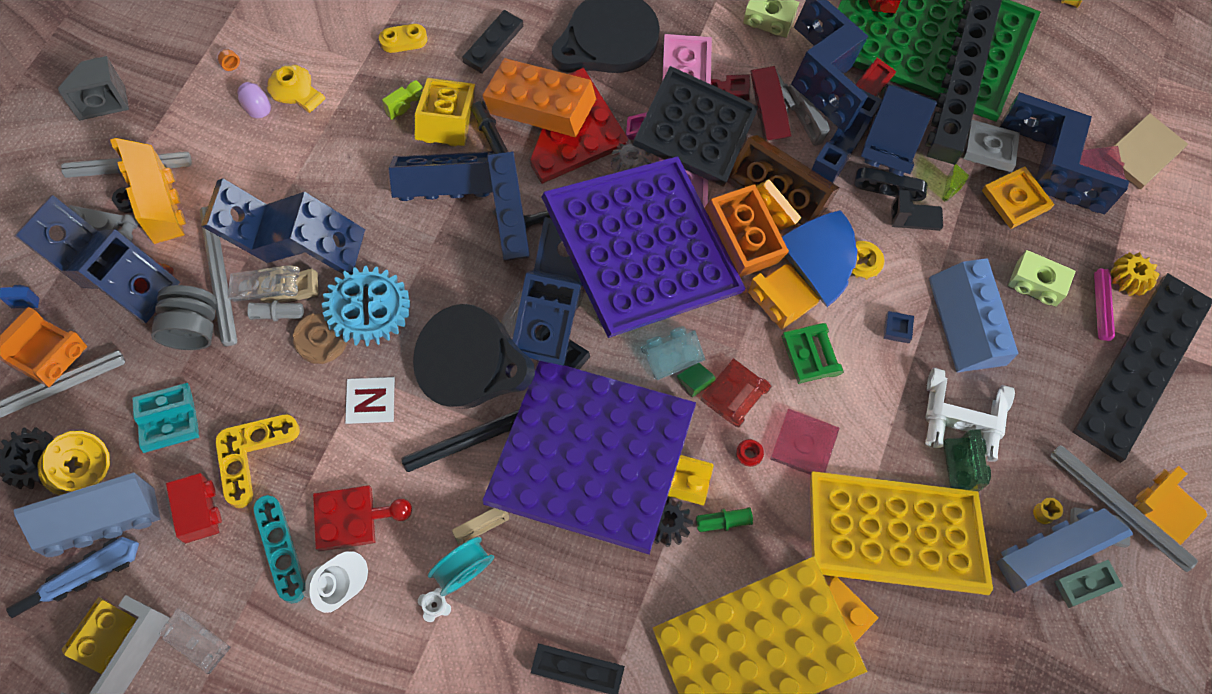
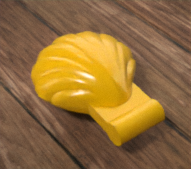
(293, 85)

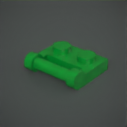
(804, 354)

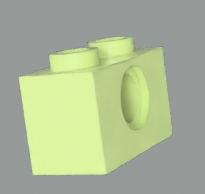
(771, 15)
(1055, 278)

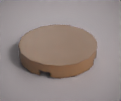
(315, 340)

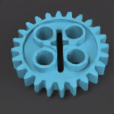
(392, 304)

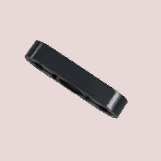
(879, 182)

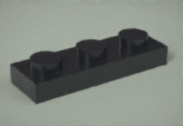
(493, 41)
(577, 670)

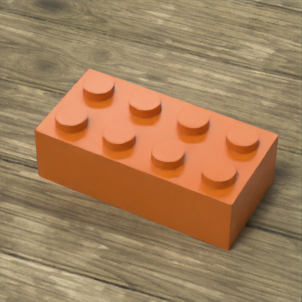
(539, 97)

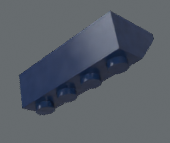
(440, 175)

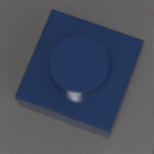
(898, 327)

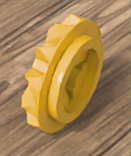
(874, 264)

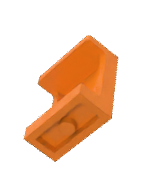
(39, 347)

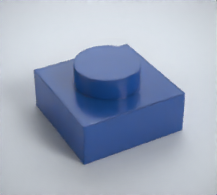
(19, 297)

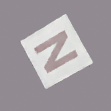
(370, 400)

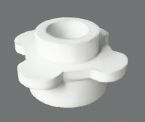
(426, 602)

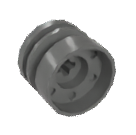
(184, 317)

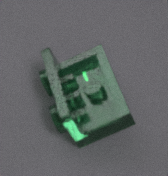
(967, 461)

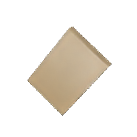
(1148, 150)

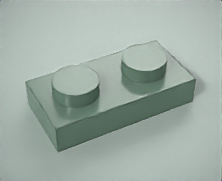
(1088, 583)

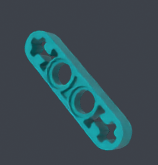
(283, 547)

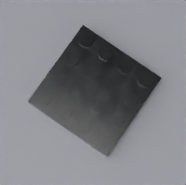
(697, 125)

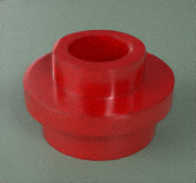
(754, 446)

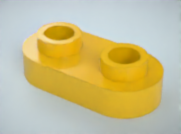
(403, 38)

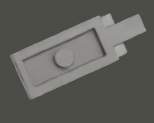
(810, 117)

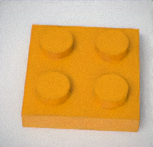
(1017, 197)

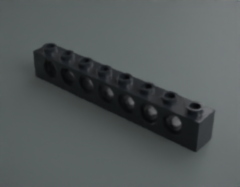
(963, 81)

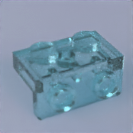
(673, 352)

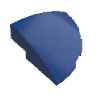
(823, 254)

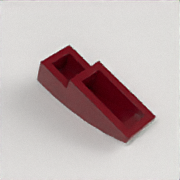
(771, 104)

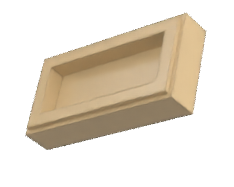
(479, 525)

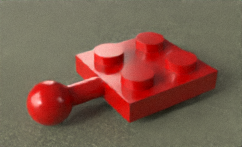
(347, 517)

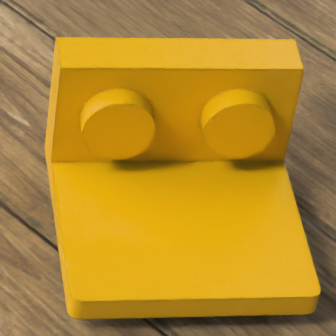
(99, 635)

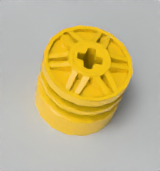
(88, 454)

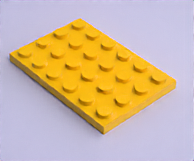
(899, 533)
(763, 639)

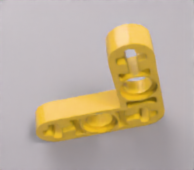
(244, 444)

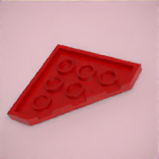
(598, 137)

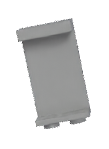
(133, 649)

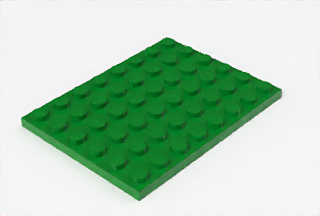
(920, 43)

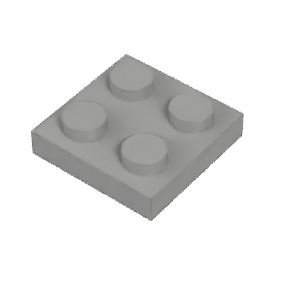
(991, 146)

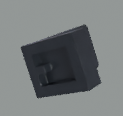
(914, 216)

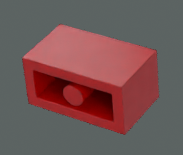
(193, 508)

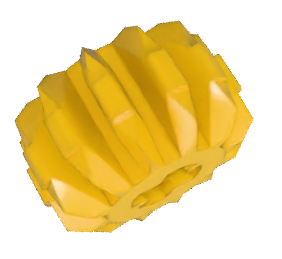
(1134, 274)

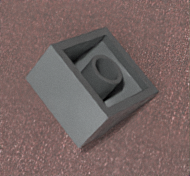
(94, 89)

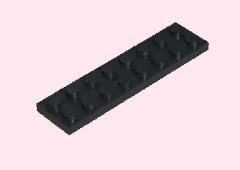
(1143, 368)

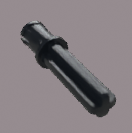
(487, 124)

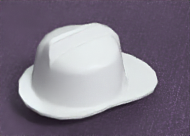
(336, 581)

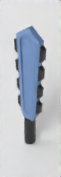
(94, 567)

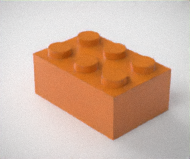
(746, 230)

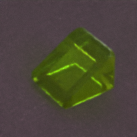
(954, 182)

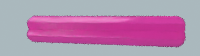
(1104, 304)

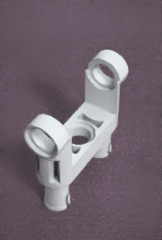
(942, 414)

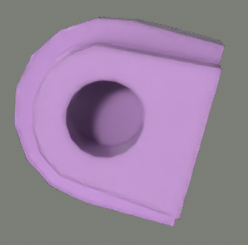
(253, 100)

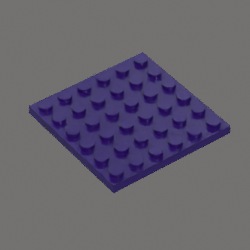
(642, 245)
(591, 456)

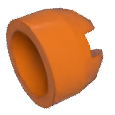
(228, 60)

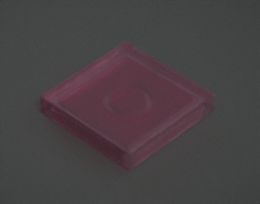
(804, 443)

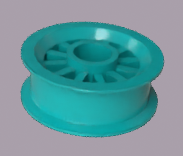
(460, 566)

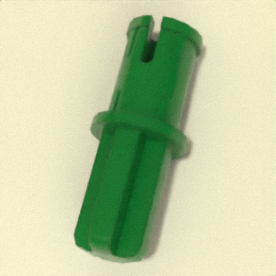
(724, 520)

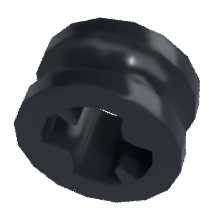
(118, 196)

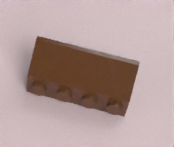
(799, 185)

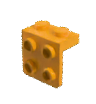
(783, 295)
(1170, 505)

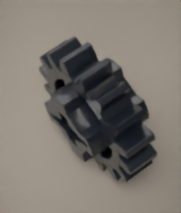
(15, 457)

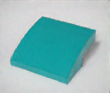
(165, 417)

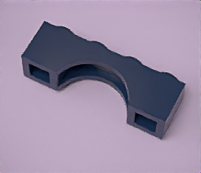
(842, 145)
(508, 206)

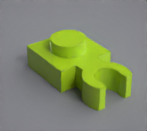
(399, 101)

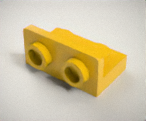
(691, 480)

